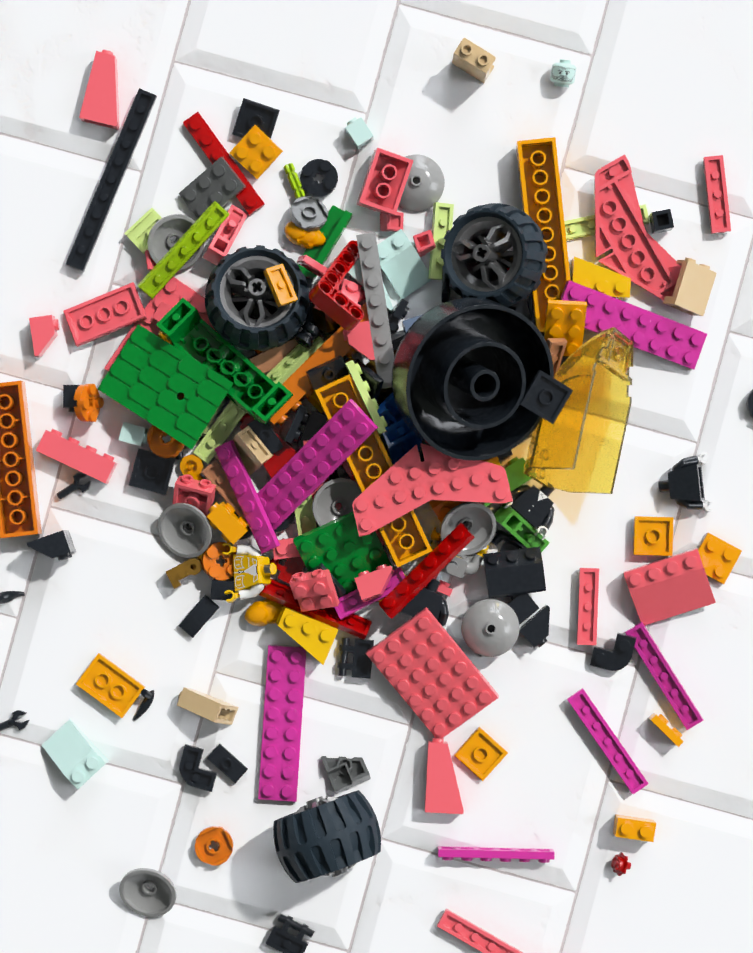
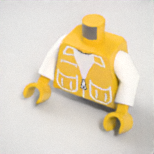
(250, 572)

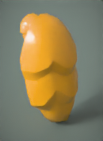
(304, 238)
(262, 612)

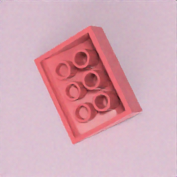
(669, 587)

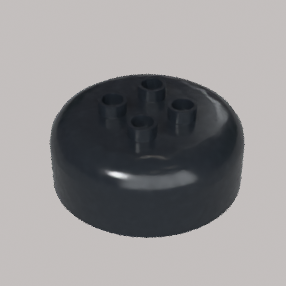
(466, 375)

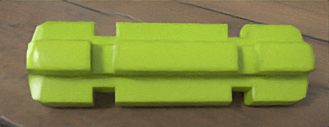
(294, 180)

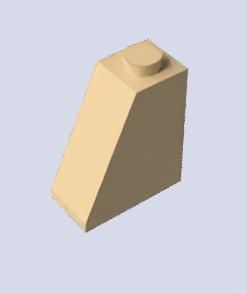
(207, 706)

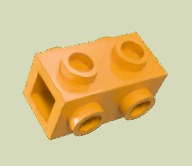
(224, 518)

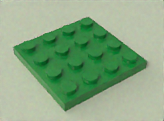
(342, 550)

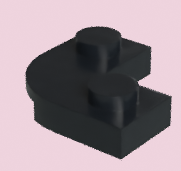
(616, 658)
(191, 772)

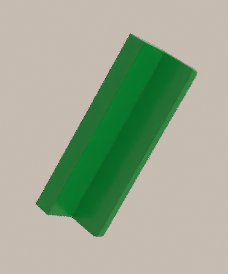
(332, 230)

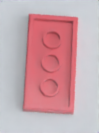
(105, 314)

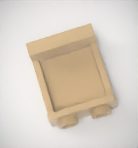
(473, 60)
(692, 288)
(251, 450)

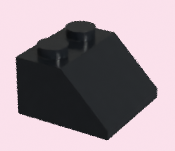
(55, 545)

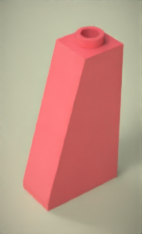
(101, 95)
(441, 784)

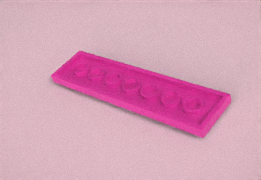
(646, 329)
(315, 462)
(282, 723)

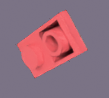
(373, 584)

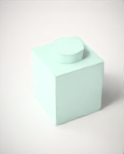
(359, 132)
(133, 434)

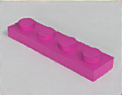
(353, 603)

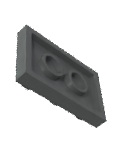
(215, 184)

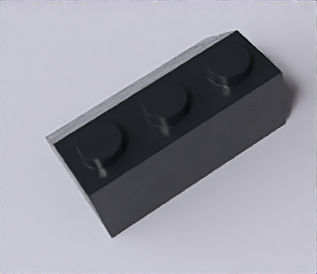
(514, 572)

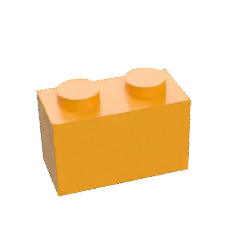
(634, 828)

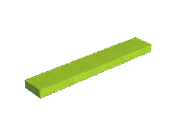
(183, 249)

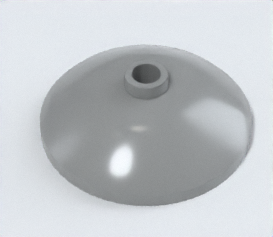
(429, 189)
(163, 230)
(329, 494)
(479, 522)
(179, 536)
(478, 619)
(147, 892)

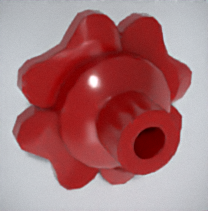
(620, 864)

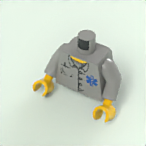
(460, 564)

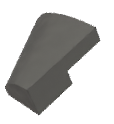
(345, 772)

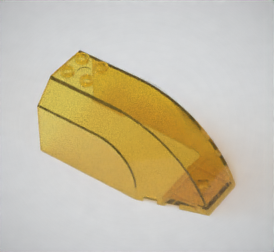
(587, 438)

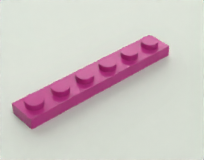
(247, 496)
(665, 676)
(607, 741)
(488, 853)

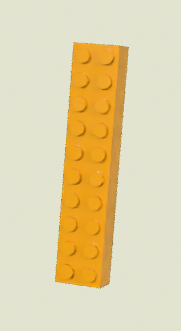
(543, 203)
(367, 463)

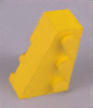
(600, 279)
(308, 632)

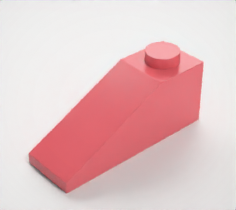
(225, 235)

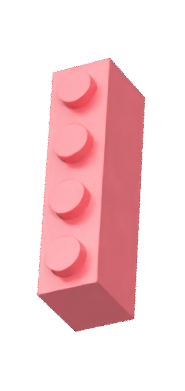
(76, 456)

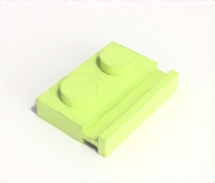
(140, 230)

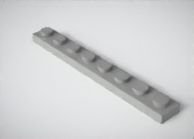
(376, 306)

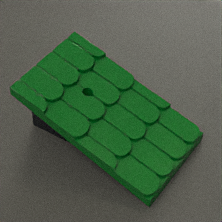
(151, 377)

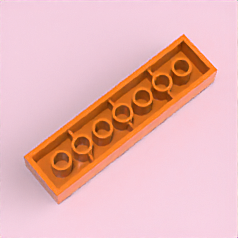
(299, 383)
(17, 471)

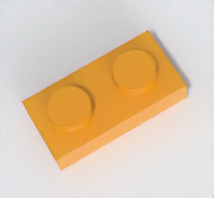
(280, 285)
(673, 734)

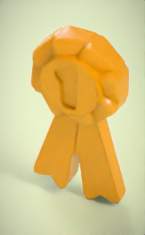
(192, 466)

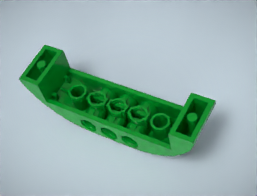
(251, 388)

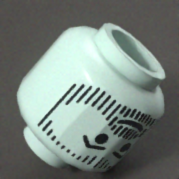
(563, 73)

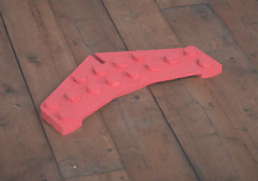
(622, 230)
(415, 482)

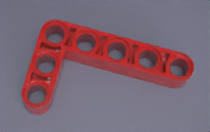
(329, 298)

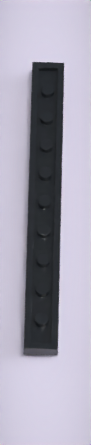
(111, 180)

